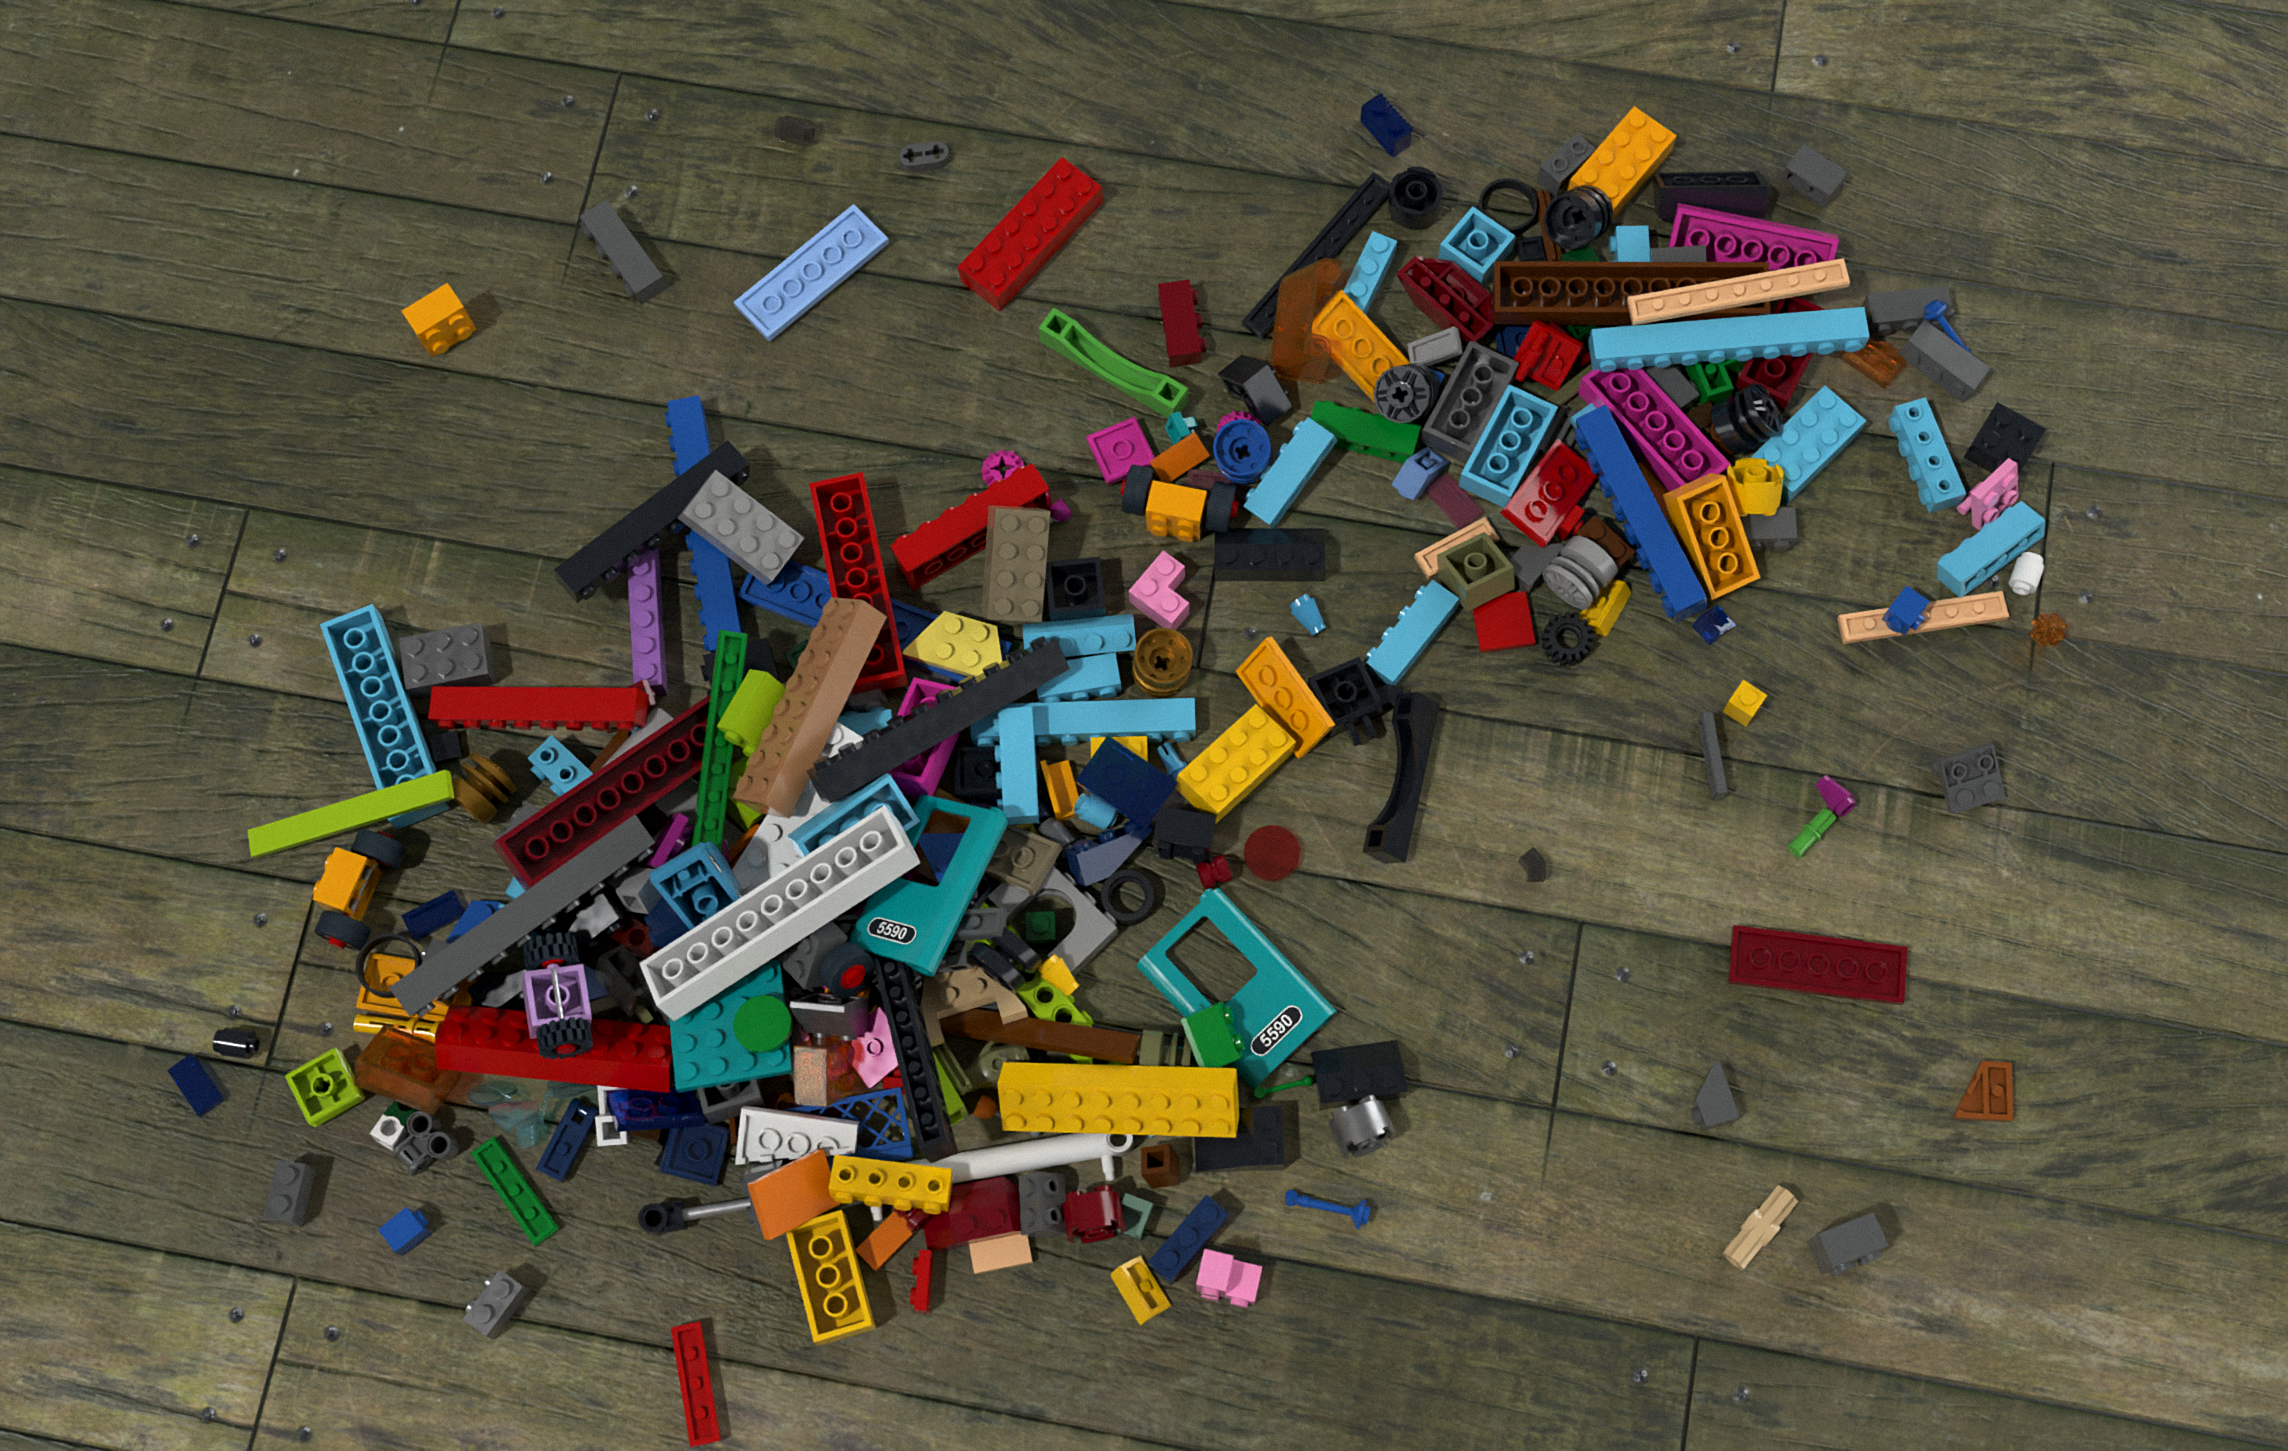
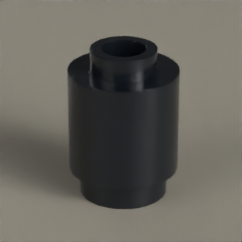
(236, 1043)

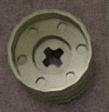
(1155, 1053)

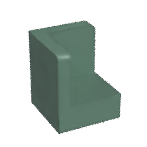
(1136, 1215)

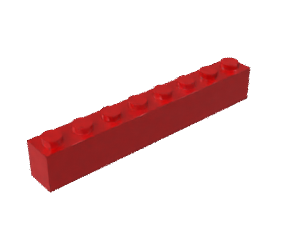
(538, 707)

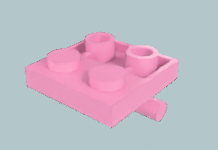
(1992, 495)

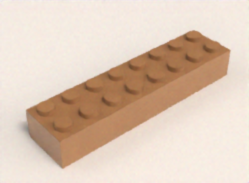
(809, 707)

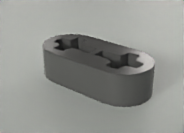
(924, 156)

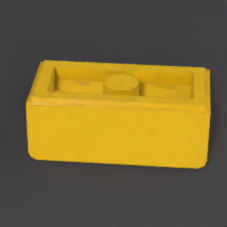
(1606, 607)
(1140, 1290)

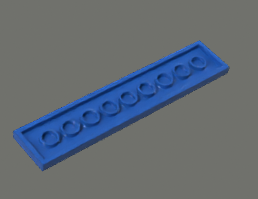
(802, 593)

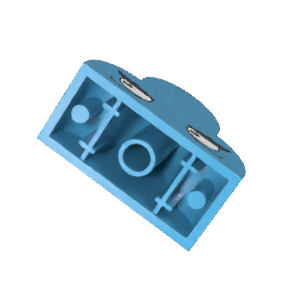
(697, 883)

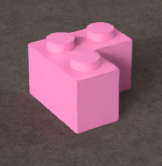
(1156, 595)
(1228, 1279)

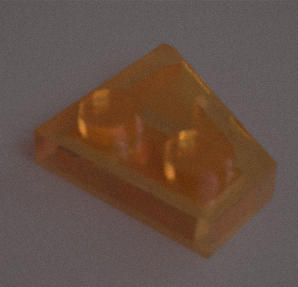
(1876, 361)

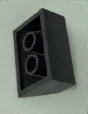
(1358, 1071)

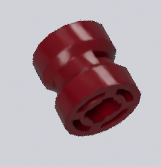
(1215, 871)
(914, 1218)

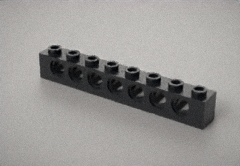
(915, 1059)

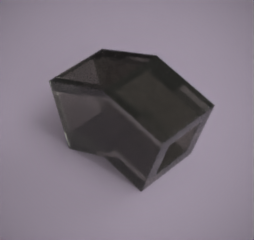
(1534, 866)

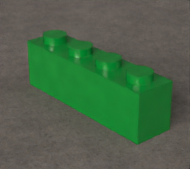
(1367, 432)

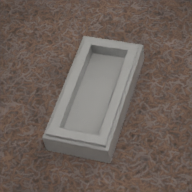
(1435, 347)

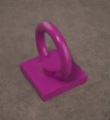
(672, 840)

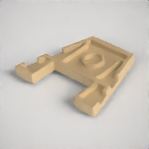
(961, 991)

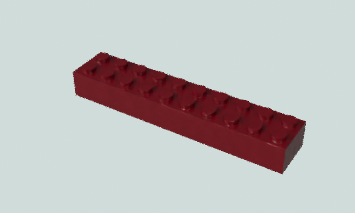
(606, 798)

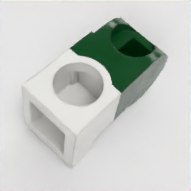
(392, 1125)

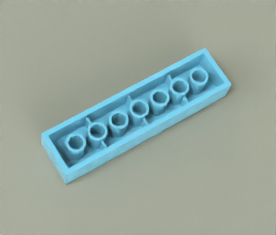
(380, 704)

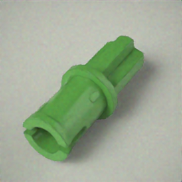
(1811, 832)

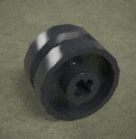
(1004, 958)

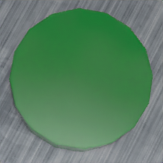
(763, 1024)

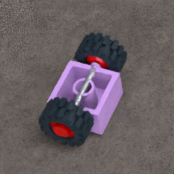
(556, 996)

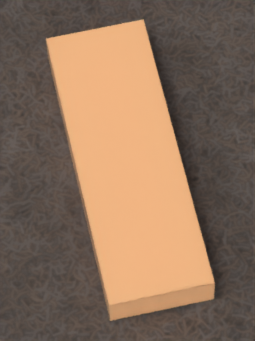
(1428, 557)

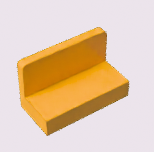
(1060, 789)

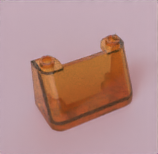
(1294, 349)

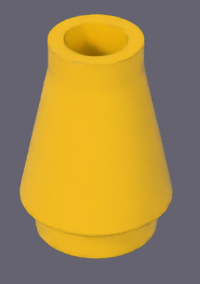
(1057, 974)

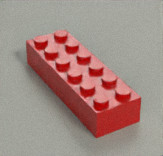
(1030, 234)
(963, 529)

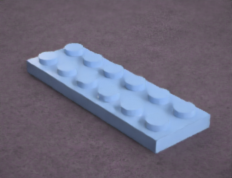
(811, 272)

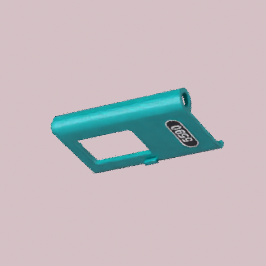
(919, 920)
(1270, 1012)

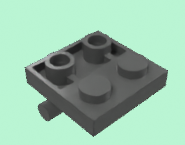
(1970, 778)

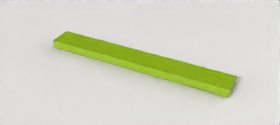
(351, 814)

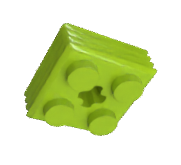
(308, 1082)

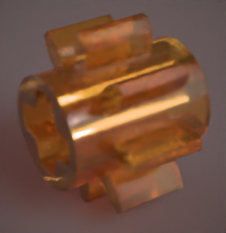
(2048, 629)

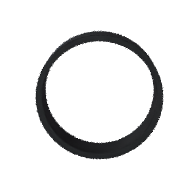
(1516, 185)
(368, 946)

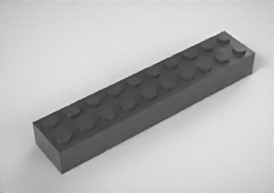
(522, 916)

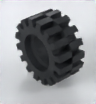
(1572, 624)

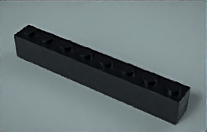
(644, 526)

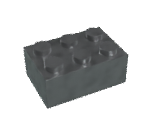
(447, 659)

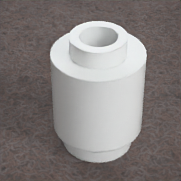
(2026, 573)

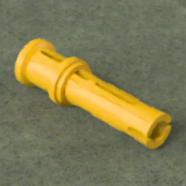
(414, 1026)

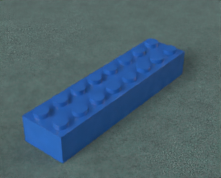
(1641, 514)

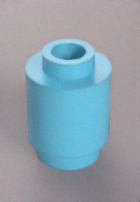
(1095, 811)

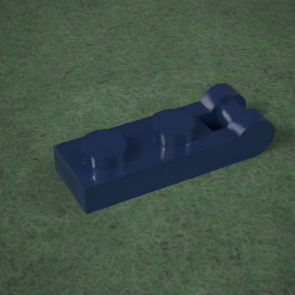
(567, 1140)

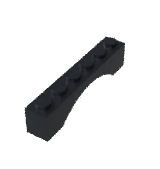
(1414, 727)
(593, 920)

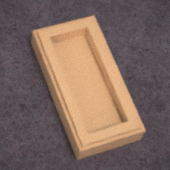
(1000, 1253)

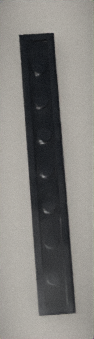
(1325, 245)

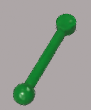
(1261, 1092)

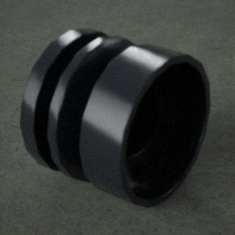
(1567, 223)
(1422, 391)
(1747, 418)

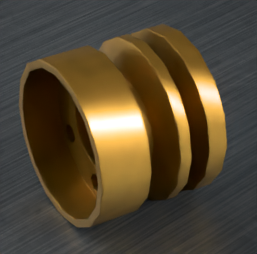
(1167, 649)
(481, 787)

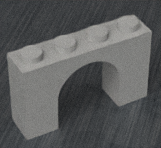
(1091, 928)

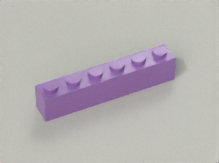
(647, 622)

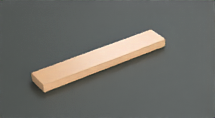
(1937, 614)

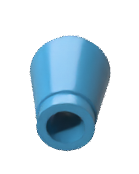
(1307, 613)

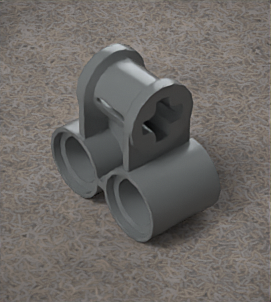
(422, 1147)

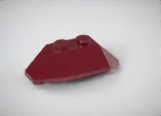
(1448, 296)
(976, 1214)

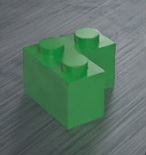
(1713, 379)

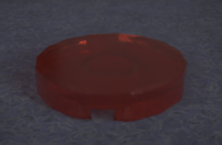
(1271, 853)

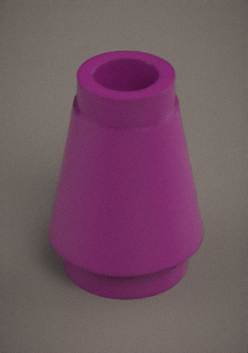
(1835, 796)

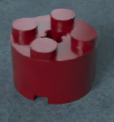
(1093, 1215)

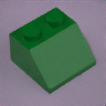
(1213, 1036)

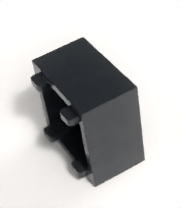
(1184, 835)

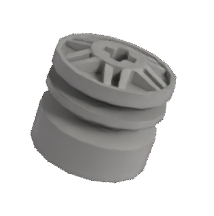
(1580, 572)

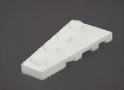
(785, 1134)

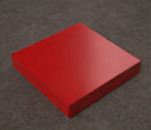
(1504, 623)

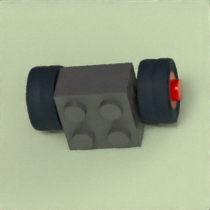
(828, 961)

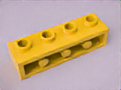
(891, 1184)

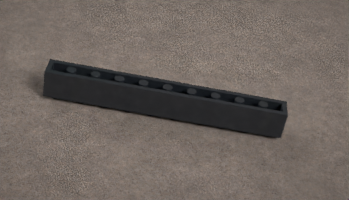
(937, 720)

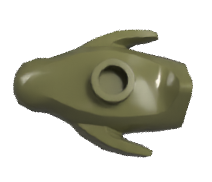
(988, 1064)

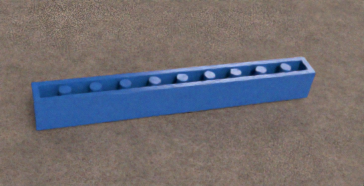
(712, 567)

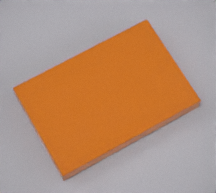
(792, 1194)

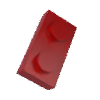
(921, 1293)

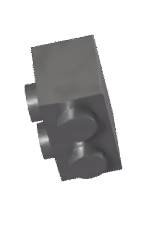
(495, 1304)

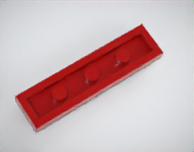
(696, 1384)

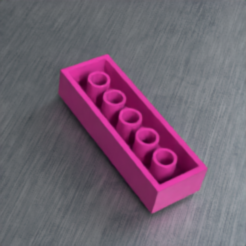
(1750, 239)
(1653, 426)

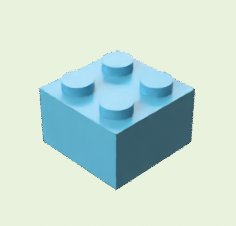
(1476, 245)

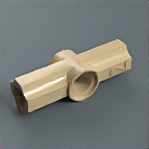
(1760, 1227)

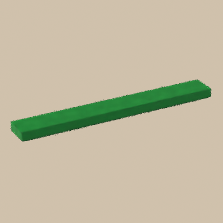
(717, 750)

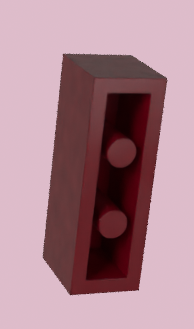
(1181, 323)

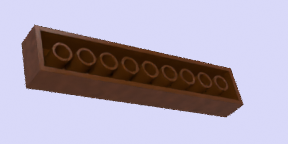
(1599, 290)

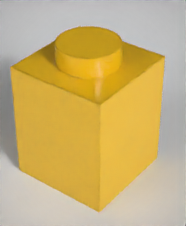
(1744, 703)

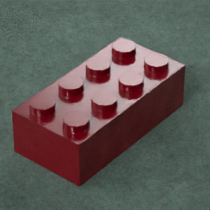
(1781, 373)

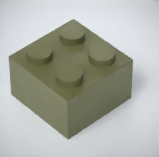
(1476, 571)

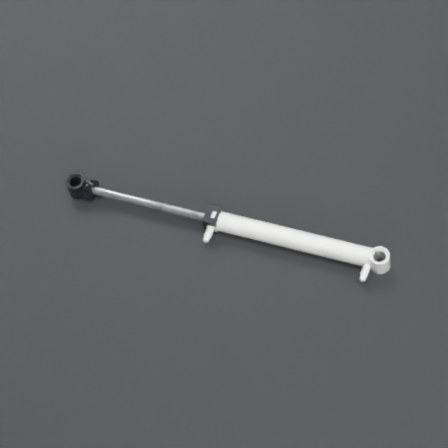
(964, 1165)

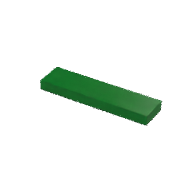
(515, 1191)

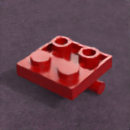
(1546, 355)

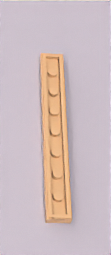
(1738, 291)

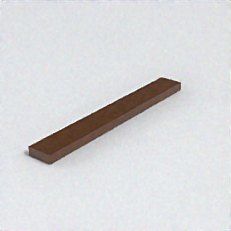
(1044, 1035)

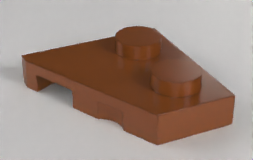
(1988, 1094)

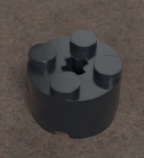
(1415, 198)

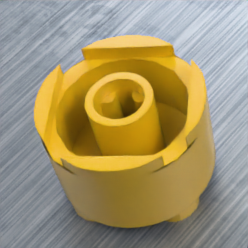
(1755, 486)

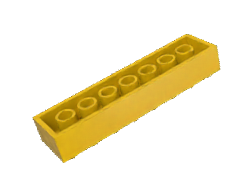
(1119, 1099)

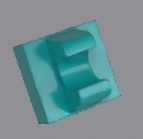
(1179, 427)

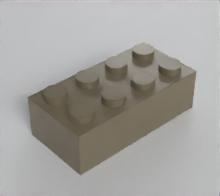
(1015, 563)

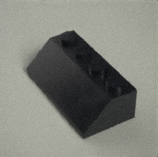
(1723, 191)
(1270, 554)

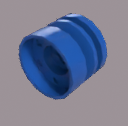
(1236, 438)

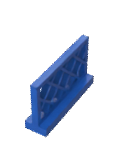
(887, 1152)

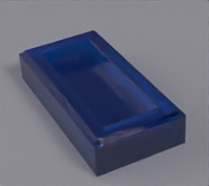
(433, 915)
(196, 1085)

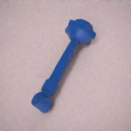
(1935, 311)
(1359, 1213)

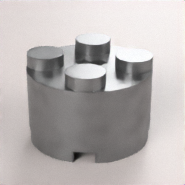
(1361, 1127)

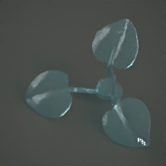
(521, 1113)

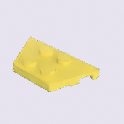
(956, 645)

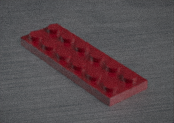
(1817, 965)

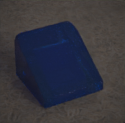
(1713, 624)

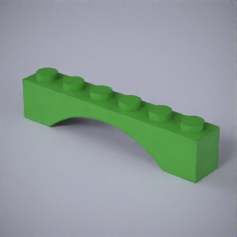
(1079, 346)

